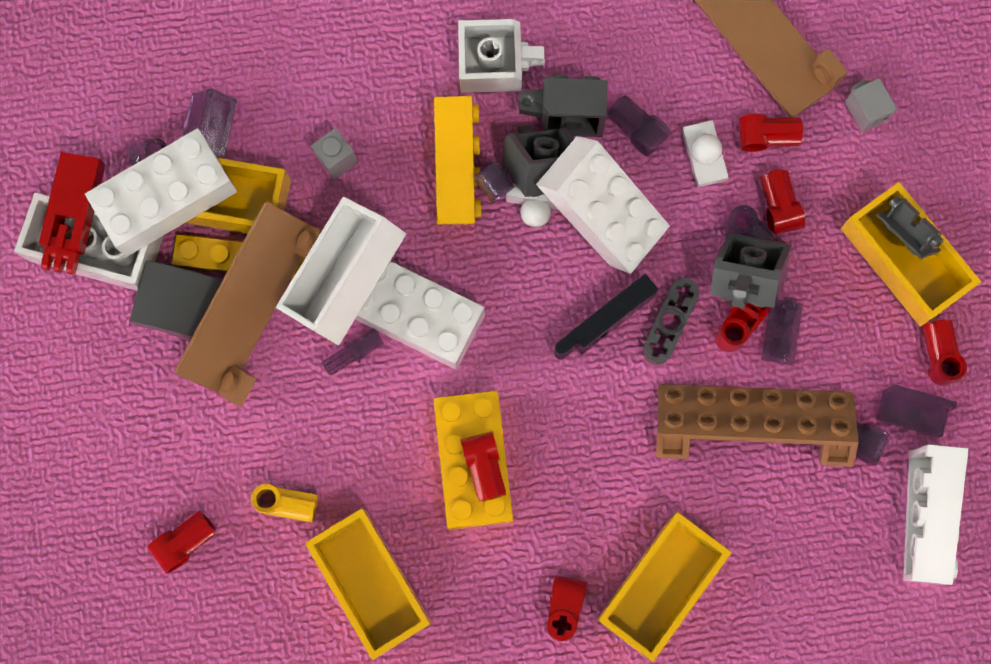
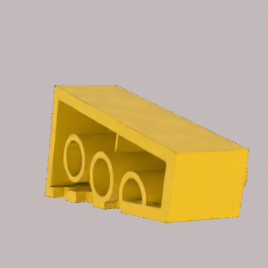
(455, 160)

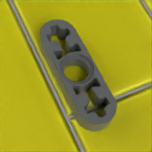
(672, 297)

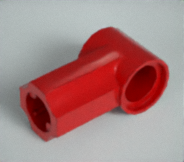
(760, 132)
(783, 210)
(943, 348)
(482, 459)
(175, 546)

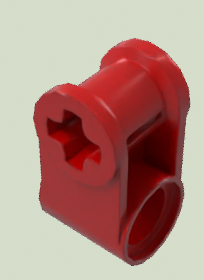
(743, 322)
(566, 602)

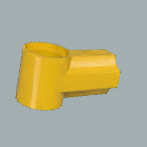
(288, 503)

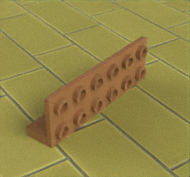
(775, 52)
(246, 303)
(757, 416)

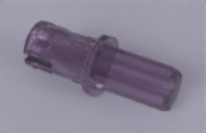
(353, 351)

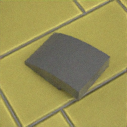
(172, 299)

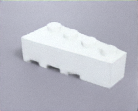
(934, 513)

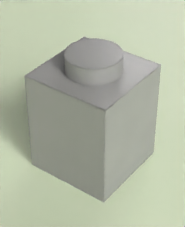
(870, 104)
(334, 154)

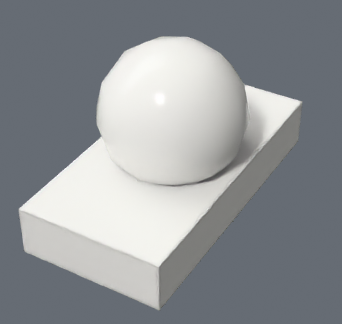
(705, 153)
(534, 210)

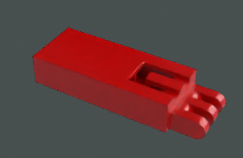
(72, 179)

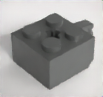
(569, 104)
(531, 155)
(750, 270)

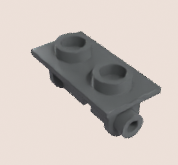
(920, 238)

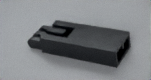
(607, 318)

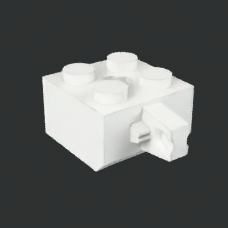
(509, 54)

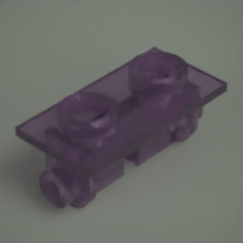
(782, 331)

